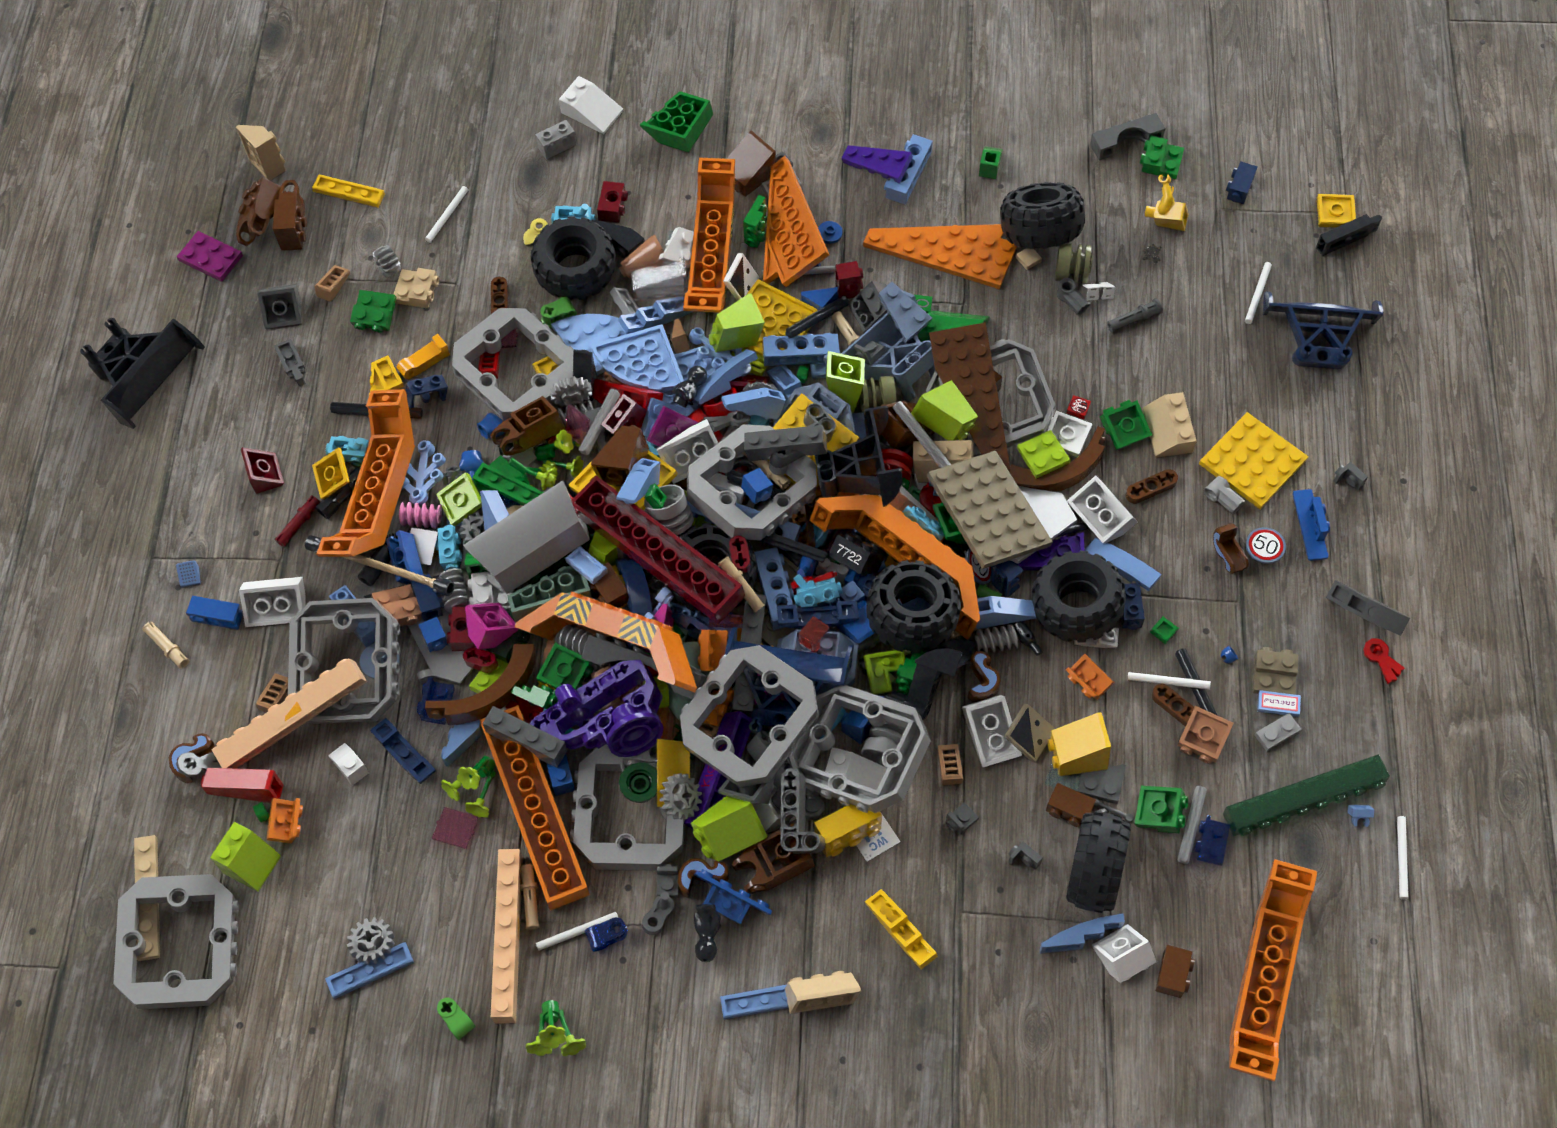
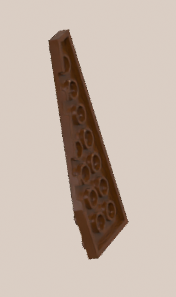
(966, 359)

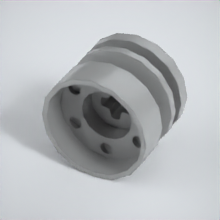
(675, 513)
(881, 740)

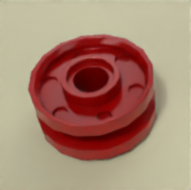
(897, 459)

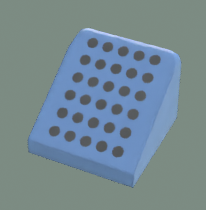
(188, 573)

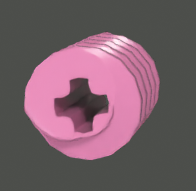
(420, 516)

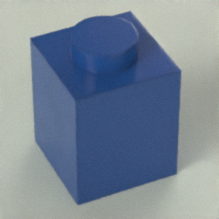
(757, 486)
(433, 634)

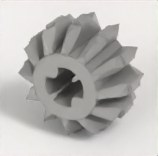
(386, 261)

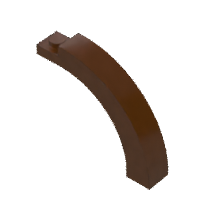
(1067, 475)
(496, 695)

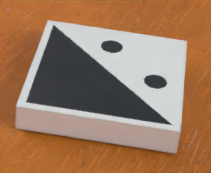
(740, 277)

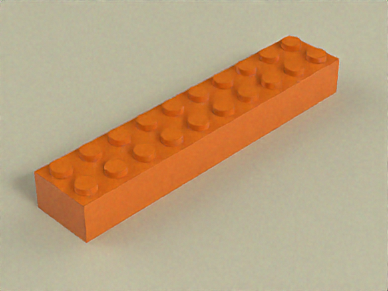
(538, 820)

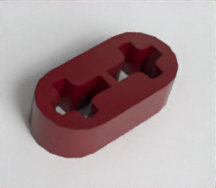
(744, 553)
(478, 663)

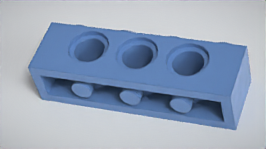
(921, 150)
(792, 355)
(765, 561)

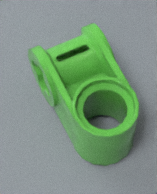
(557, 310)
(456, 1020)

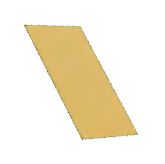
(671, 760)

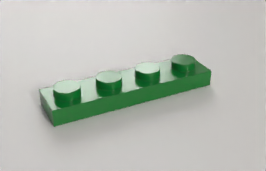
(505, 484)

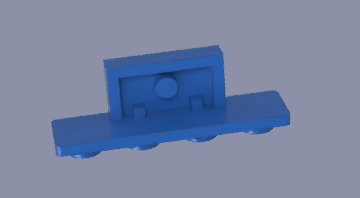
(1312, 523)
(728, 901)

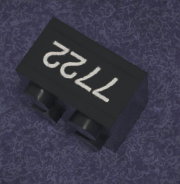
(857, 553)

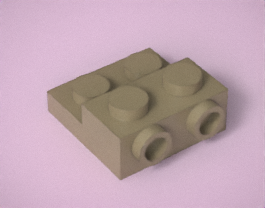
(1275, 671)

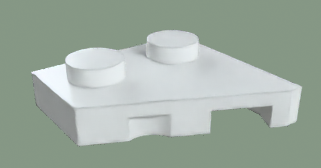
(679, 246)

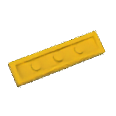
(348, 191)

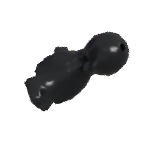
(686, 391)
(706, 925)

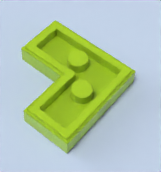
(878, 668)

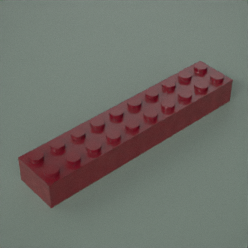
(658, 550)

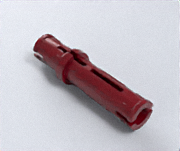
(297, 521)

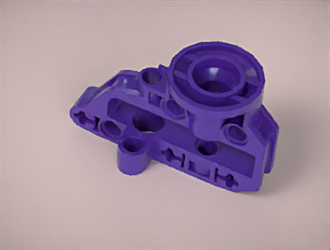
(626, 729)

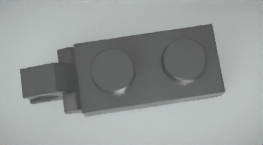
(291, 360)

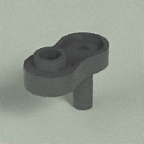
(660, 911)

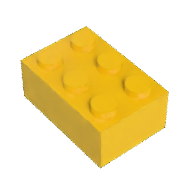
(847, 828)

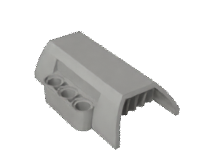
(529, 539)

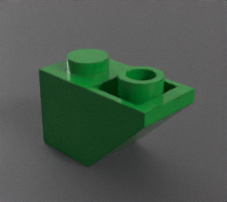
(990, 162)

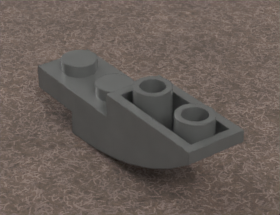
(1368, 608)

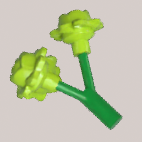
(546, 474)

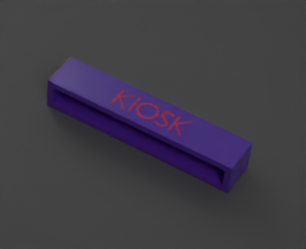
(736, 727)

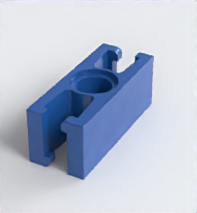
(404, 554)
(215, 612)

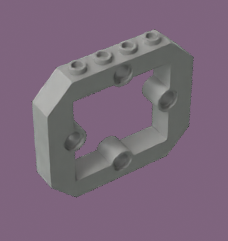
(495, 328)
(1038, 391)
(721, 506)
(385, 643)
(722, 678)
(897, 776)
(611, 855)
(165, 890)

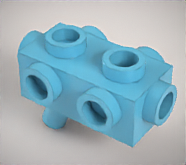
(565, 211)
(352, 449)
(919, 516)
(448, 546)
(812, 593)

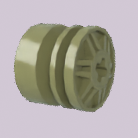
(1073, 262)
(879, 395)

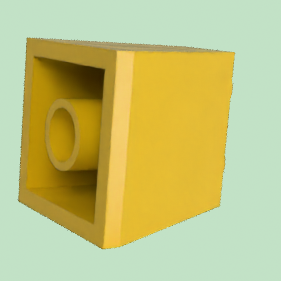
(1080, 746)

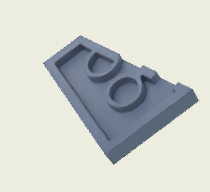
(907, 315)

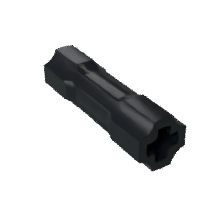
(331, 504)

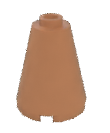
(644, 256)

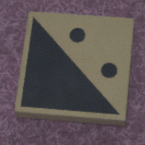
(1029, 732)

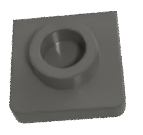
(870, 352)
(1352, 474)
(961, 819)
(1027, 854)
(667, 880)

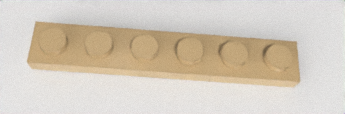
(147, 866)

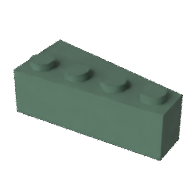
(533, 596)

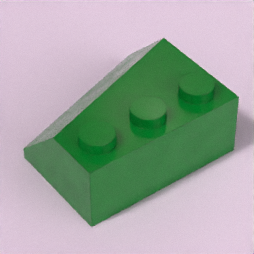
(679, 121)
(949, 320)

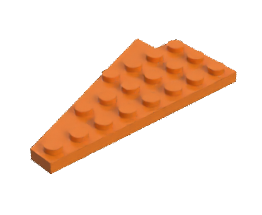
(791, 232)
(963, 251)

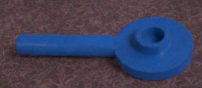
(830, 232)

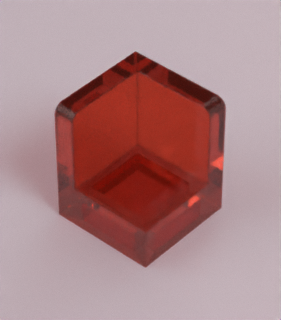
(812, 634)

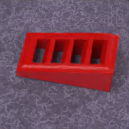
(495, 370)

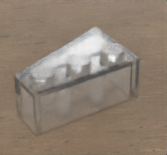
(660, 282)

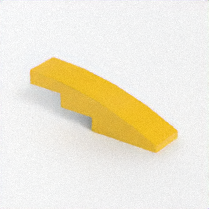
(901, 929)

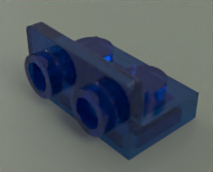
(434, 692)
(1213, 841)

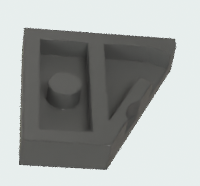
(1103, 784)

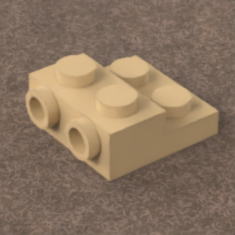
(416, 287)

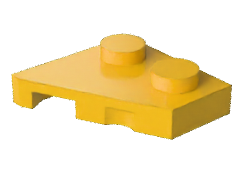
(384, 375)

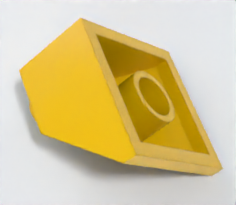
(330, 473)

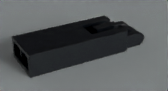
(1347, 233)

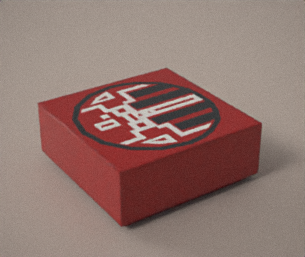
(1078, 407)

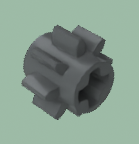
(451, 474)

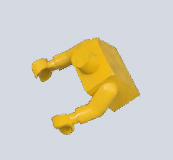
(1167, 211)

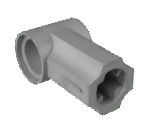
(1220, 491)

